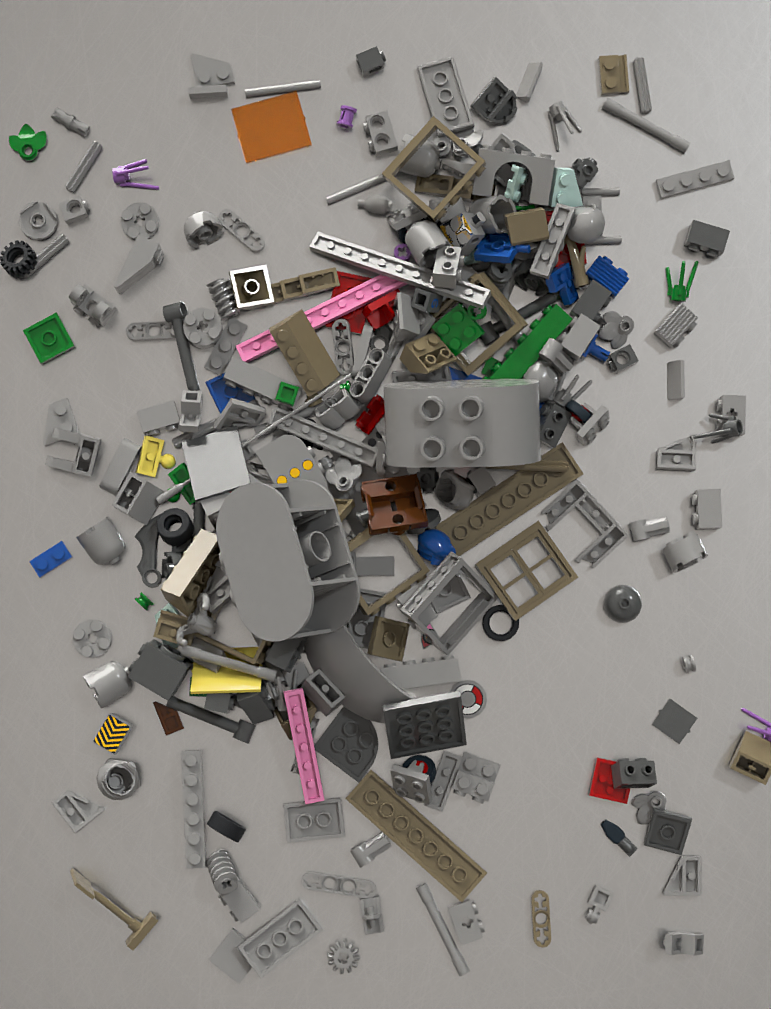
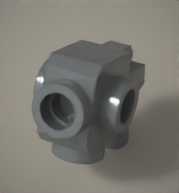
(584, 170)
(428, 478)

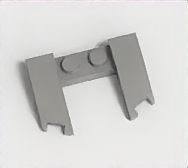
(612, 532)

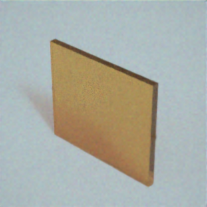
(271, 127)

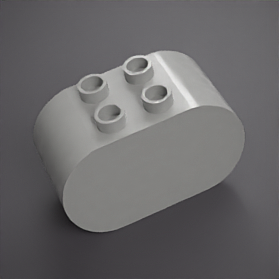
(462, 423)
(287, 560)

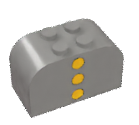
(290, 460)

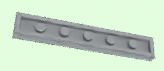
(325, 437)

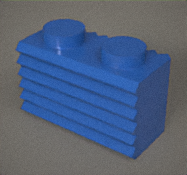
(607, 275)

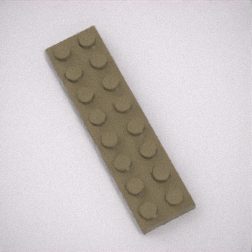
(507, 502)
(416, 835)

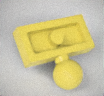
(151, 456)

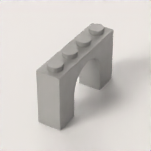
(540, 168)

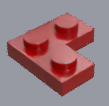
(602, 783)

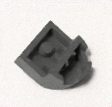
(496, 102)

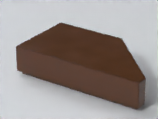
(169, 718)

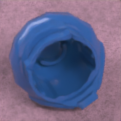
(434, 546)

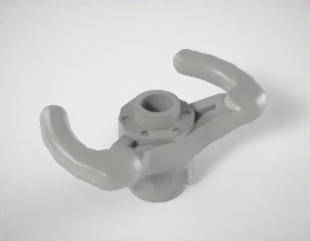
(197, 621)

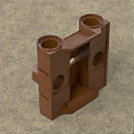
(408, 502)

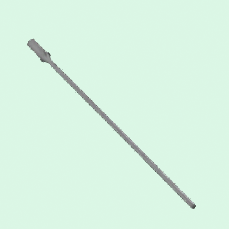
(177, 488)

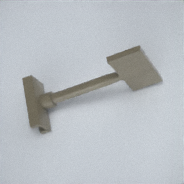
(139, 929)

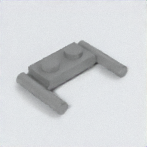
(593, 195)

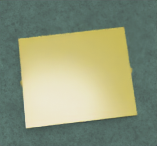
(226, 679)

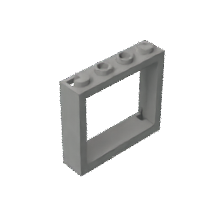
(433, 586)

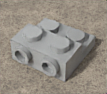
(475, 777)

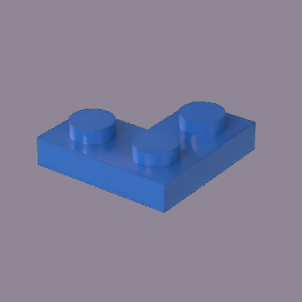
(562, 279)

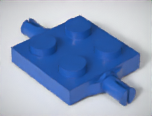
(498, 249)

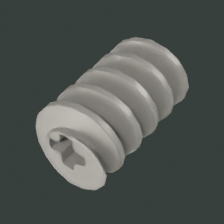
(224, 298)
(222, 872)

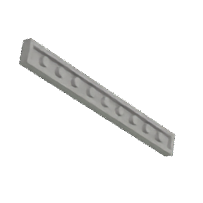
(396, 269)

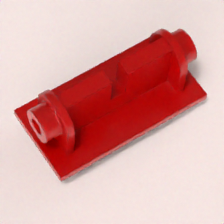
(368, 420)

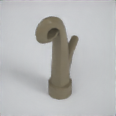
(577, 263)

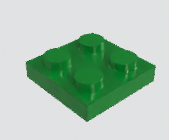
(458, 329)
(48, 338)

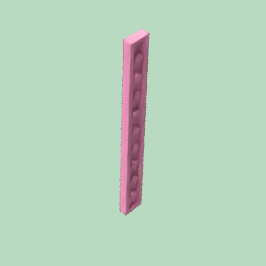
(325, 313)

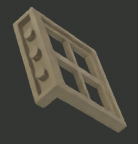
(510, 548)

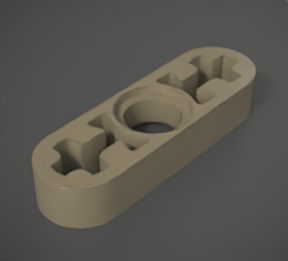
(545, 903)

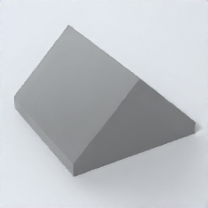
(406, 318)

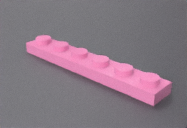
(303, 745)

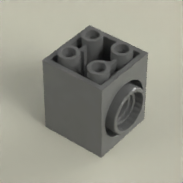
(160, 668)

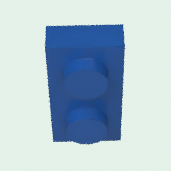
(51, 559)

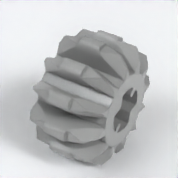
(336, 955)

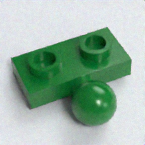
(180, 475)

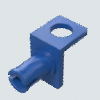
(596, 351)

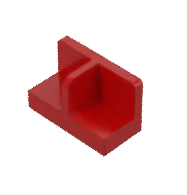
(381, 311)

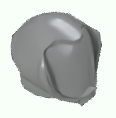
(586, 224)
(547, 377)
(454, 490)
(115, 772)

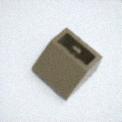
(426, 354)
(753, 758)

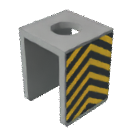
(113, 733)

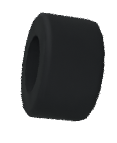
(170, 517)

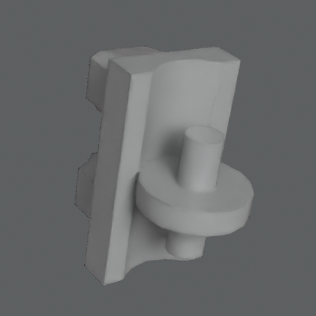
(371, 915)

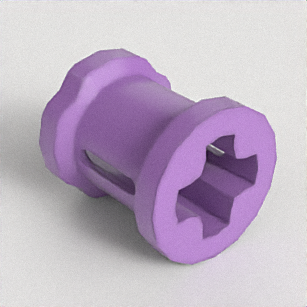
(346, 117)
(402, 247)

